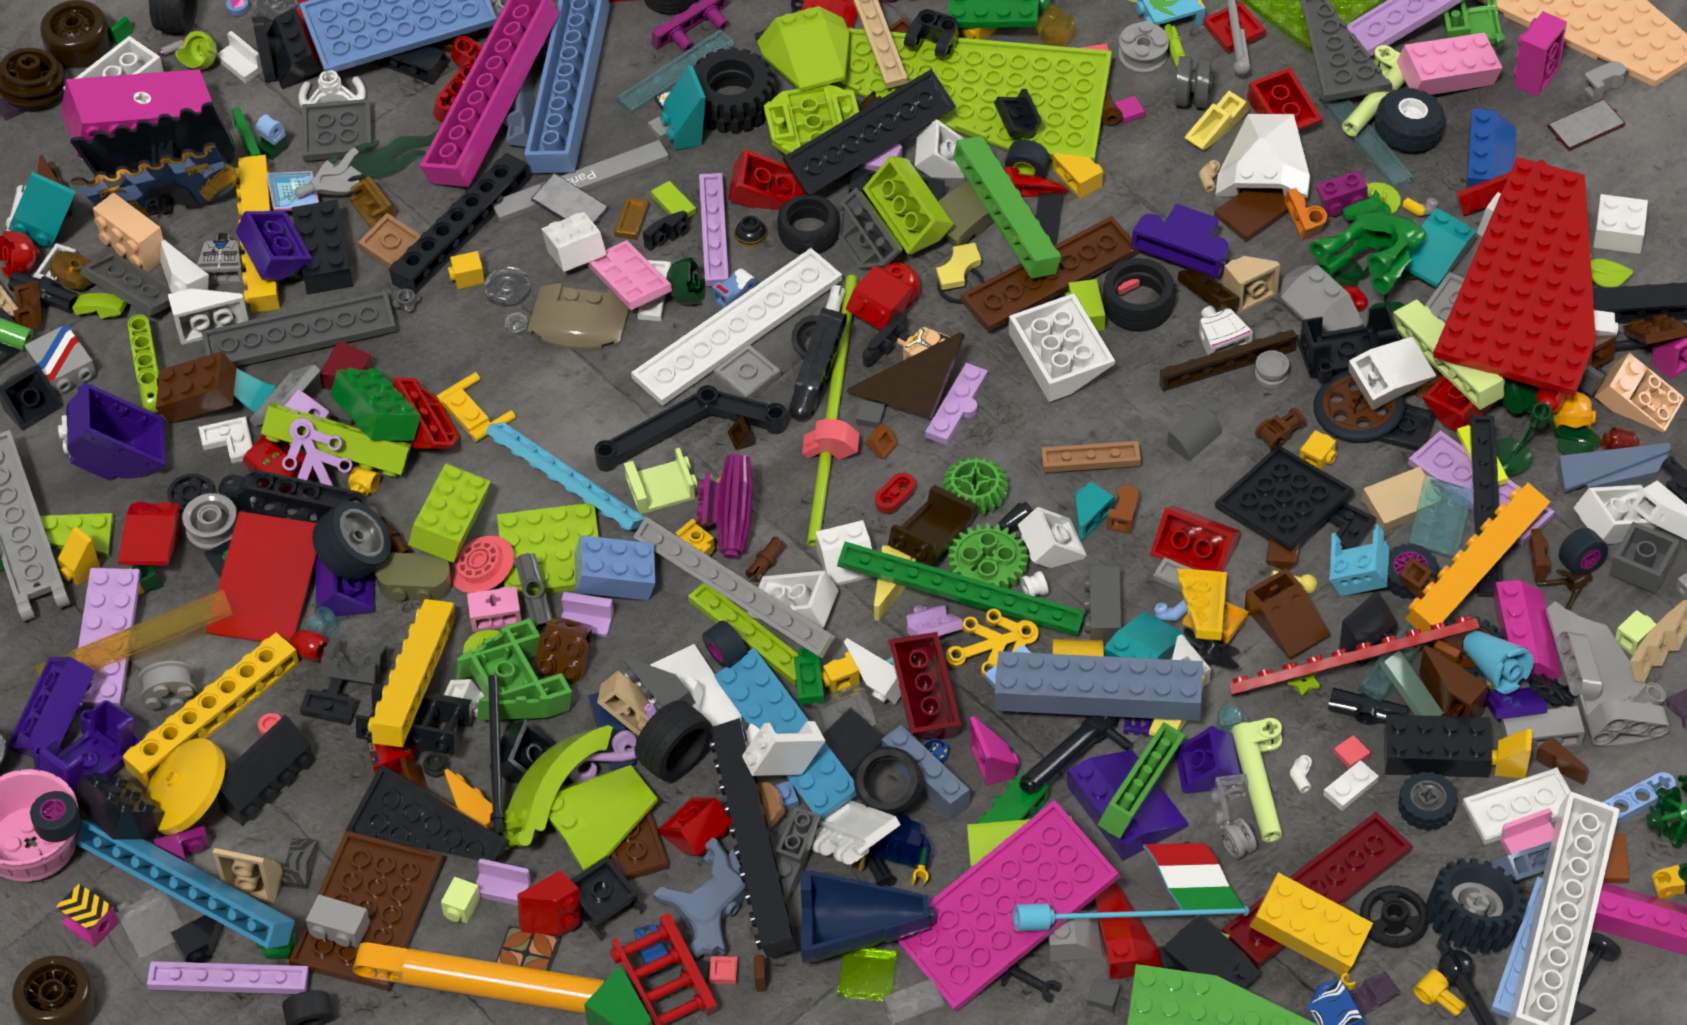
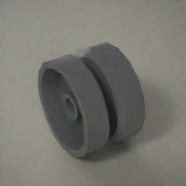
(1194, 82)

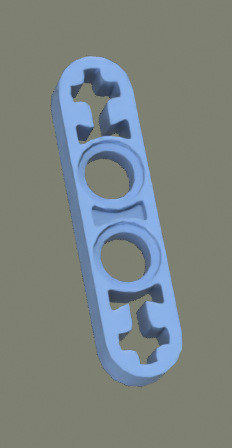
(1633, 804)

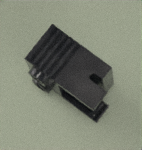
(604, 893)

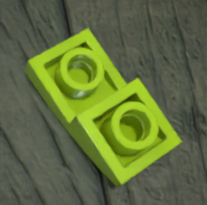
(104, 303)

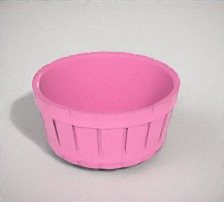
(17, 795)

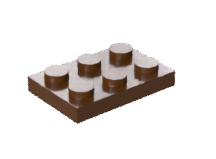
(1655, 330)

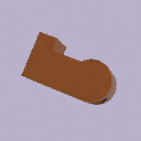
(1125, 513)

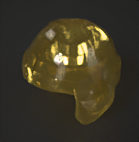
(1056, 26)

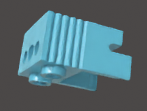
(1359, 567)

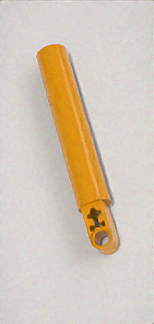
(475, 977)

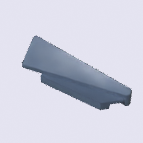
(521, 114)
(1612, 466)

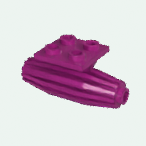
(728, 504)

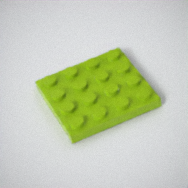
(552, 537)

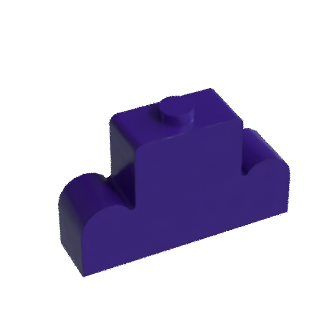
(1184, 238)

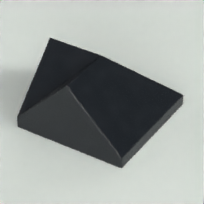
(28, 397)

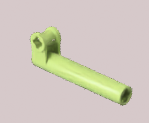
(1367, 108)
(1250, 741)

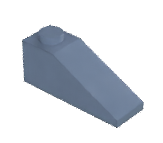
(1525, 862)

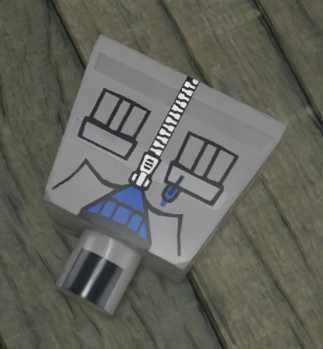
(222, 260)

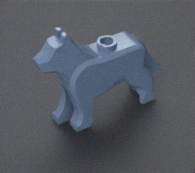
(710, 902)

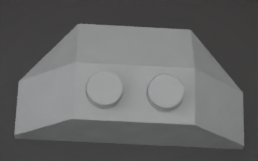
(1316, 294)

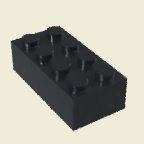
(324, 238)
(1437, 745)

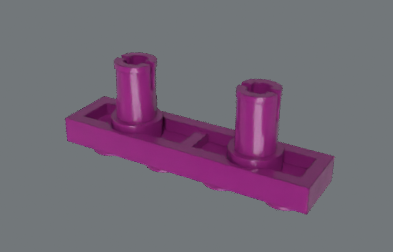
(681, 23)

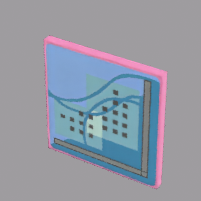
(282, 189)

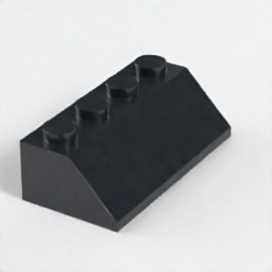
(264, 771)

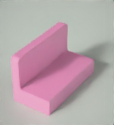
(1527, 832)

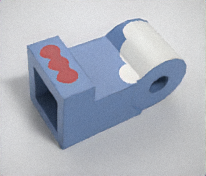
(733, 288)

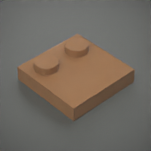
(388, 240)

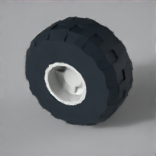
(1409, 120)

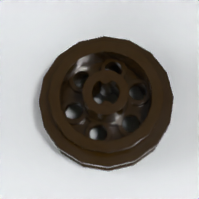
(30, 78)

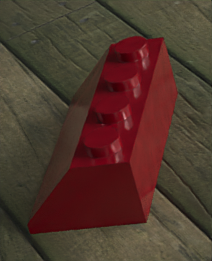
(925, 686)

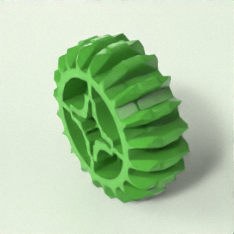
(990, 480)

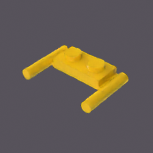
(466, 411)

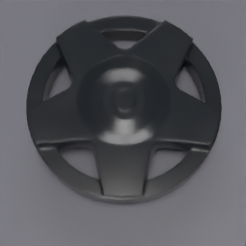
(188, 492)

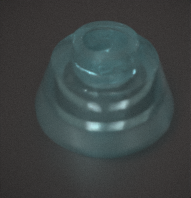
(320, 619)
(1230, 716)

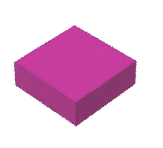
(1130, 109)

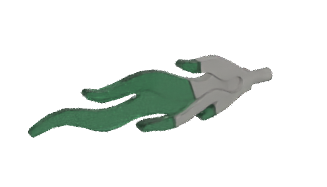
(356, 165)

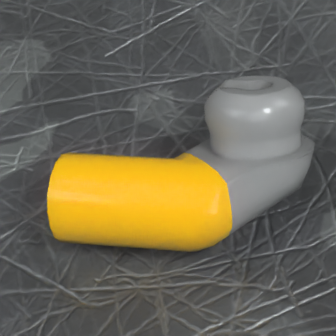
(1420, 209)

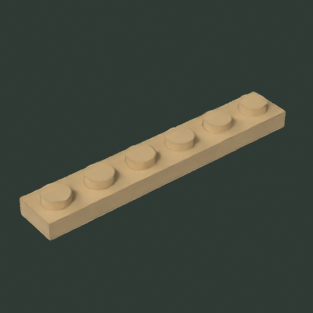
(881, 43)

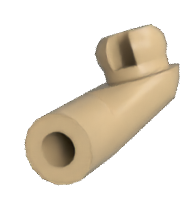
(1207, 175)

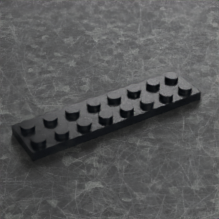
(869, 133)

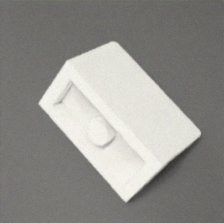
(240, 58)

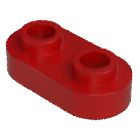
(892, 493)

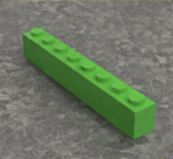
(1006, 207)

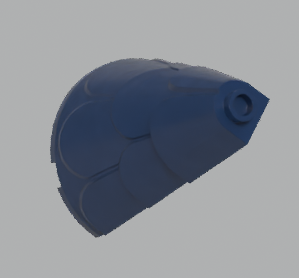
(855, 915)

